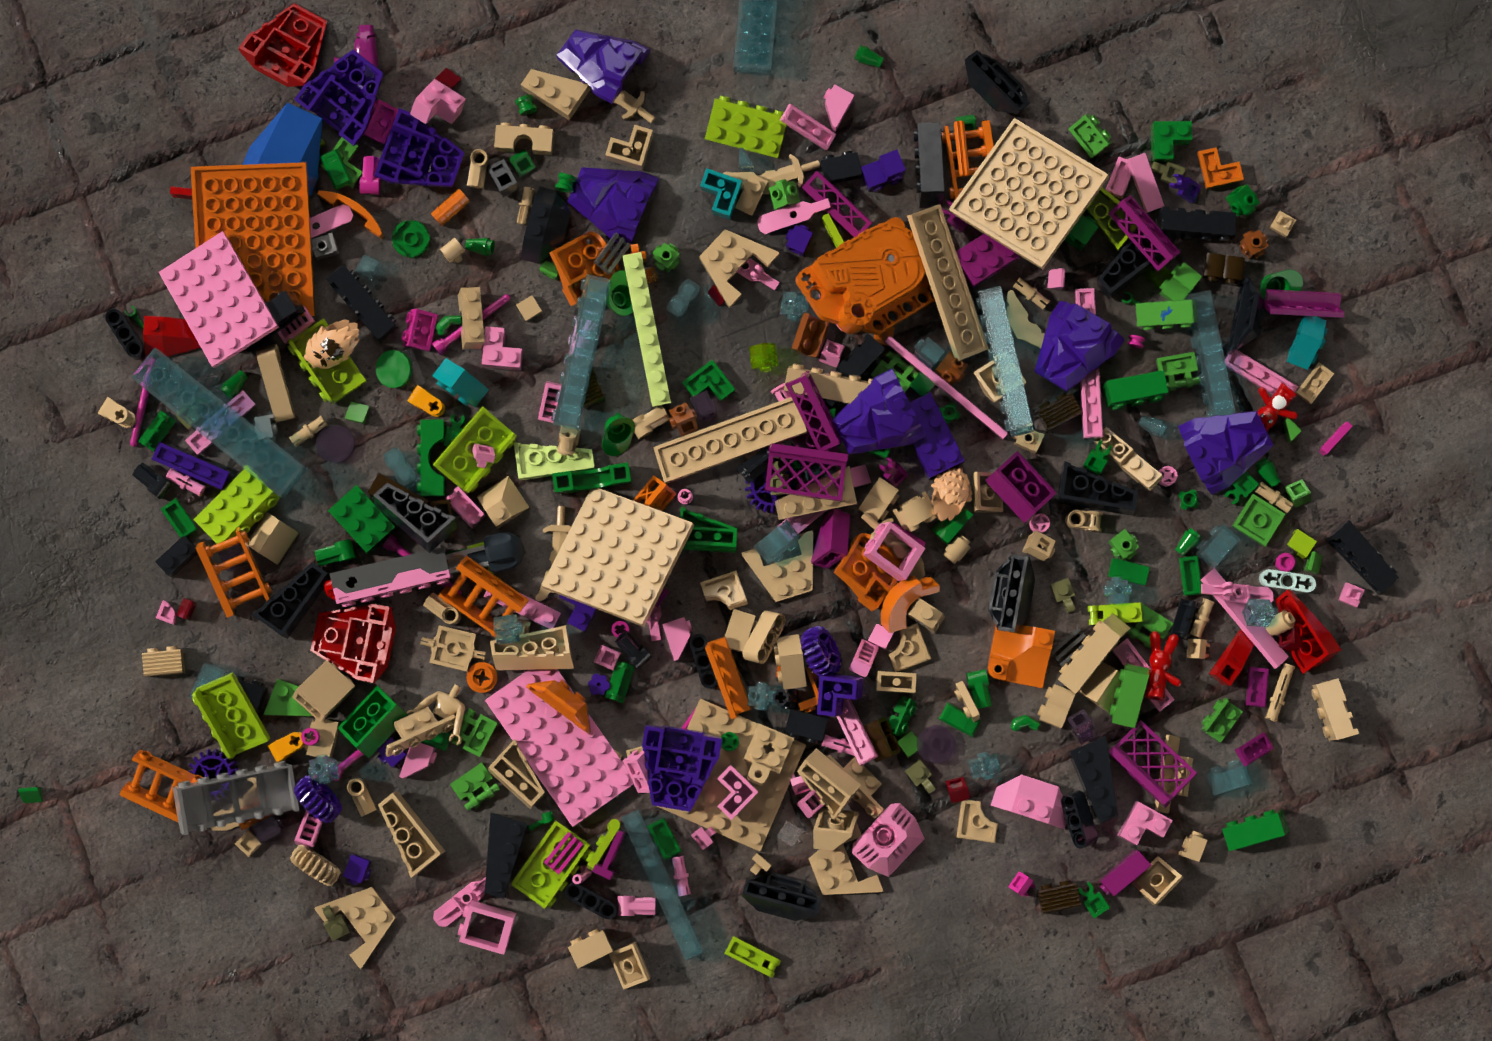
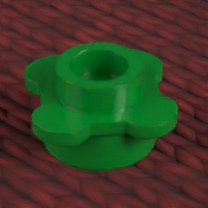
(949, 408)
(1193, 499)

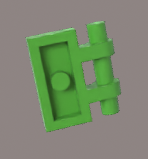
(896, 360)
(1177, 365)
(1151, 622)
(480, 734)
(471, 782)

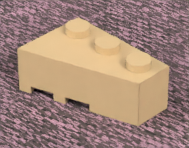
(555, 91)
(1333, 710)
(516, 775)
(828, 781)

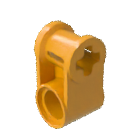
(424, 400)
(284, 747)

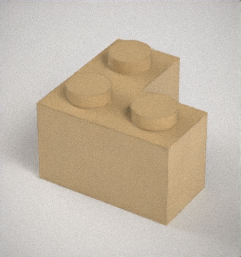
(633, 152)
(790, 659)

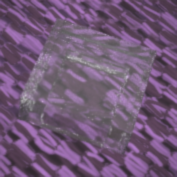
(789, 833)

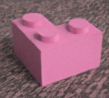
(437, 100)
(496, 354)
(740, 791)
(1141, 819)

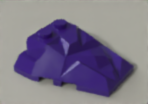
(601, 60)
(344, 95)
(418, 155)
(613, 199)
(1075, 345)
(878, 417)
(1225, 446)
(678, 764)

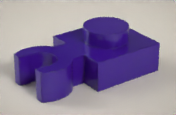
(1187, 188)

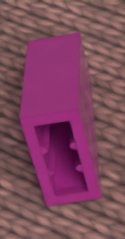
(832, 539)
(1124, 873)

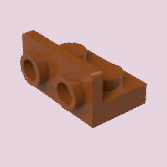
(810, 336)

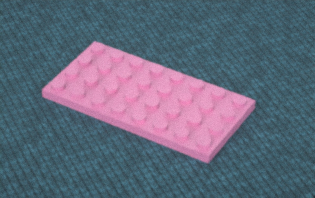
(573, 766)

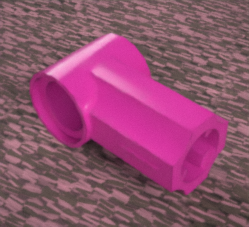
(369, 183)

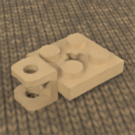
(762, 762)

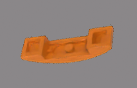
(334, 198)

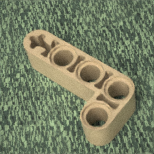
(275, 382)

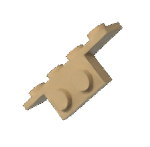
(417, 728)
(1173, 742)
(868, 783)

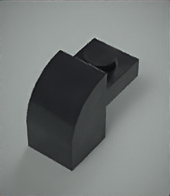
(503, 178)

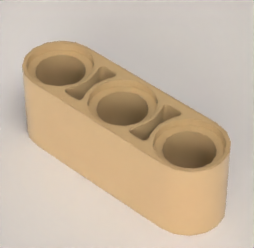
(764, 637)

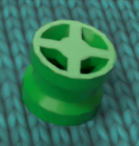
(526, 105)
(565, 183)
(729, 741)

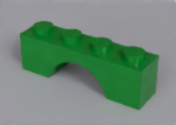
(431, 434)
(590, 479)

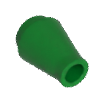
(867, 56)
(480, 245)
(234, 384)
(1267, 471)
(1188, 541)

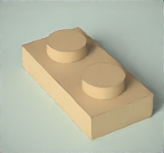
(751, 194)
(1314, 383)
(963, 695)

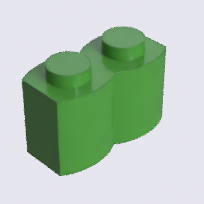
(1180, 284)

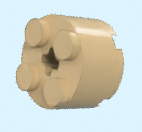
(914, 512)

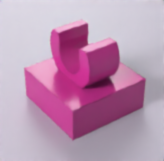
(1021, 884)

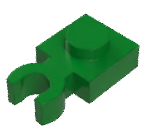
(452, 432)
(1097, 458)
(1243, 486)
(1095, 902)

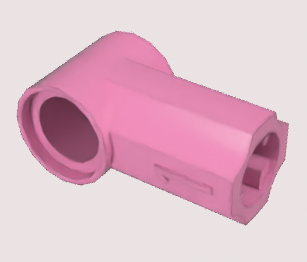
(631, 905)

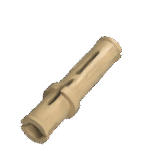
(1272, 713)

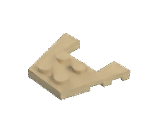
(727, 256)
(788, 576)
(836, 873)
(367, 915)

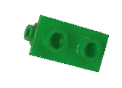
(157, 431)
(620, 681)
(906, 708)

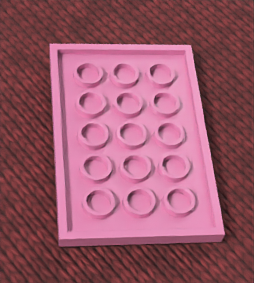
(218, 299)

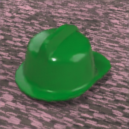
(1282, 280)
(619, 295)
(617, 434)

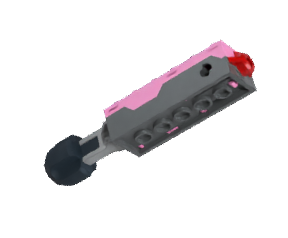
(401, 574)

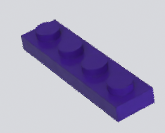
(191, 466)

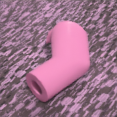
(580, 878)

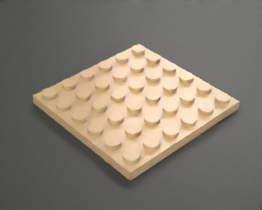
(1028, 193)
(618, 556)
(755, 819)

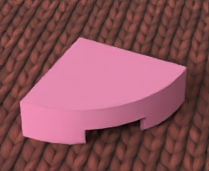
(166, 613)

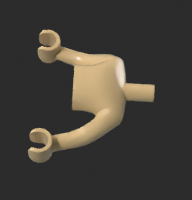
(446, 706)

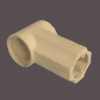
(477, 170)
(453, 251)
(646, 423)
(441, 609)
(362, 799)

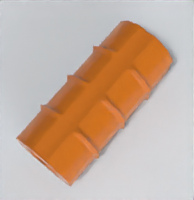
(450, 207)

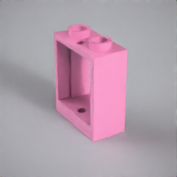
(909, 561)
(507, 916)

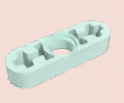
(1272, 584)

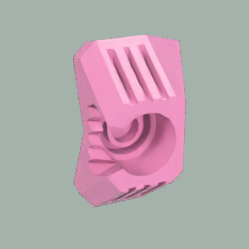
(888, 840)

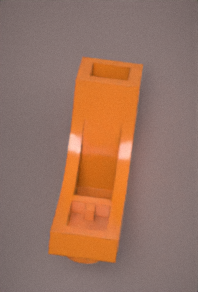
(901, 597)

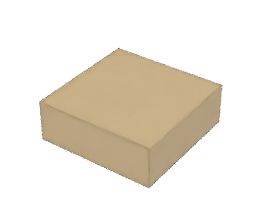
(529, 308)
(248, 843)

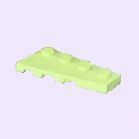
(542, 461)

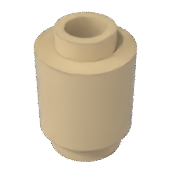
(957, 549)
(1281, 623)

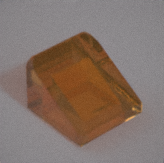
(651, 275)

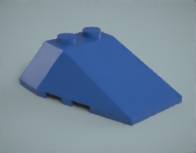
(290, 138)

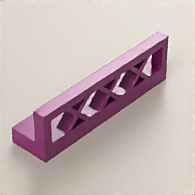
(835, 211)
(1150, 230)
(1303, 303)
(820, 408)

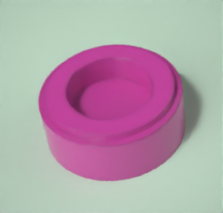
(1285, 562)

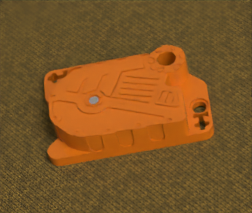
(868, 279)

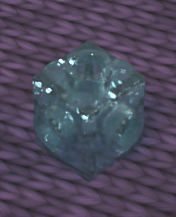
(793, 305)
(1111, 594)
(1258, 612)
(507, 629)
(759, 695)
(984, 766)
(323, 769)

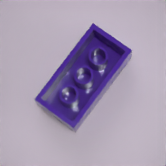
(938, 449)

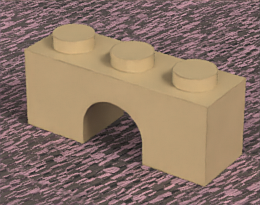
(507, 136)
(472, 320)

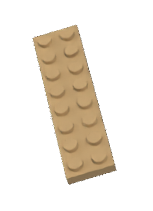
(947, 282)
(729, 440)

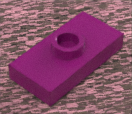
(1257, 687)
(1254, 749)

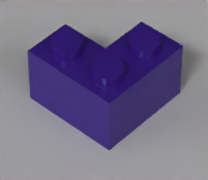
(884, 171)
(581, 615)
(833, 690)

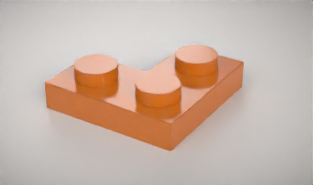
(1215, 173)

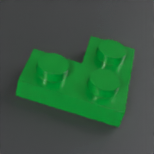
(710, 377)

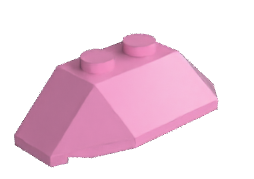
(1032, 800)

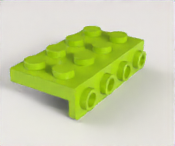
(746, 126)
(333, 382)
(458, 458)
(236, 506)
(230, 715)
(537, 878)

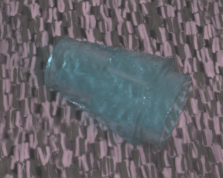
(1153, 425)

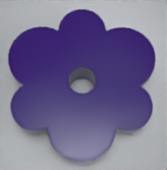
(593, 684)

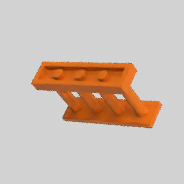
(982, 132)
(214, 569)
(489, 582)
(150, 798)

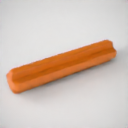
(961, 148)

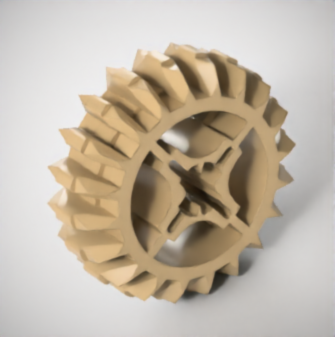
(315, 865)

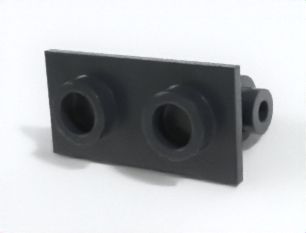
(755, 465)
(1184, 618)

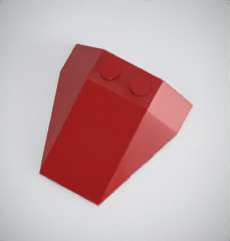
(286, 46)
(356, 640)

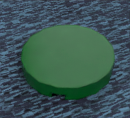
(410, 239)
(394, 369)

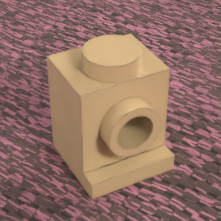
(1031, 446)
(1039, 546)
(1194, 846)

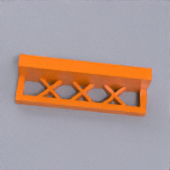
(659, 497)
(727, 676)

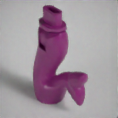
(366, 44)

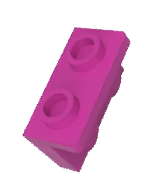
(380, 121)
(419, 329)

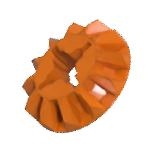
(477, 669)

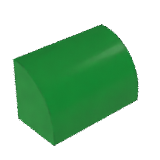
(948, 529)

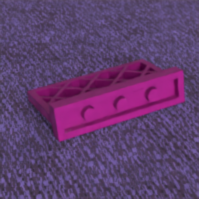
(810, 456)
(1140, 775)
(604, 869)

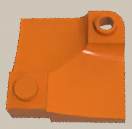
(577, 260)
(865, 577)
(1021, 655)

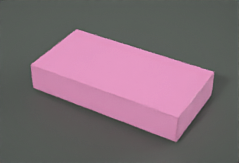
(1119, 178)

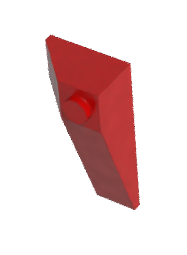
(168, 335)
(1317, 641)

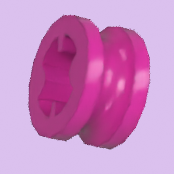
(1136, 341)
(619, 623)
(312, 742)

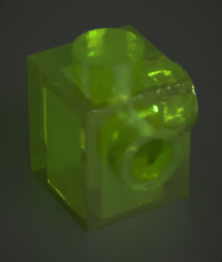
(763, 356)

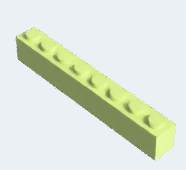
(646, 329)

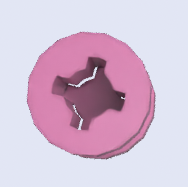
(1169, 473)
(1042, 523)

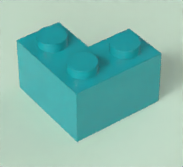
(726, 191)
(1308, 340)
(460, 382)

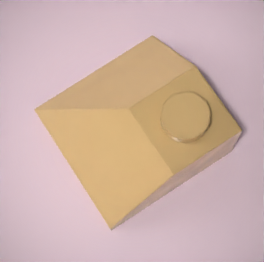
(503, 502)
(831, 833)

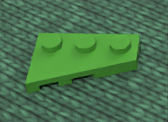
(282, 703)

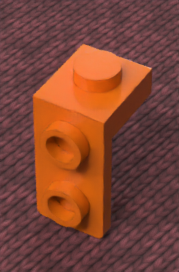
(809, 705)

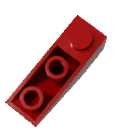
(1232, 659)

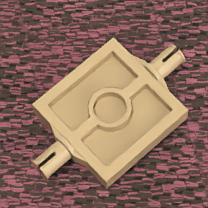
(453, 648)

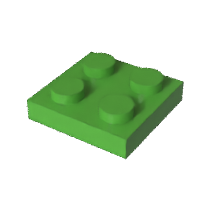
(1258, 520)

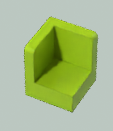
(1301, 543)

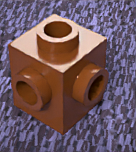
(1251, 250)
(951, 369)
(683, 419)

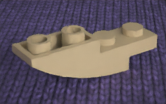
(1129, 461)

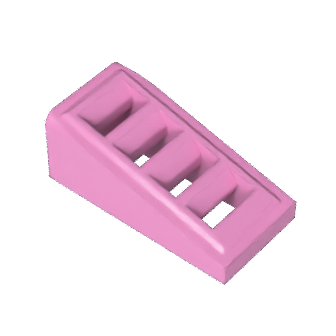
(286, 336)
(552, 385)
(864, 659)
(804, 806)
(310, 844)

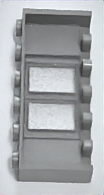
(235, 797)

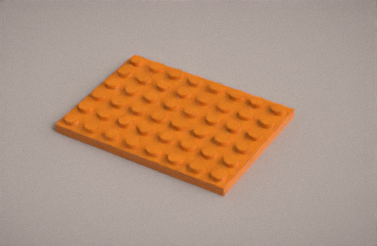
(265, 220)

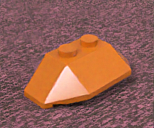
(564, 701)

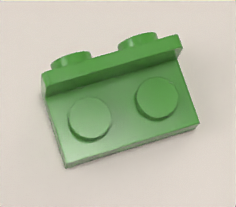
(1091, 135)
(1221, 720)

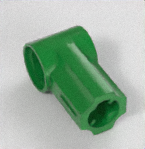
(340, 551)
(978, 684)

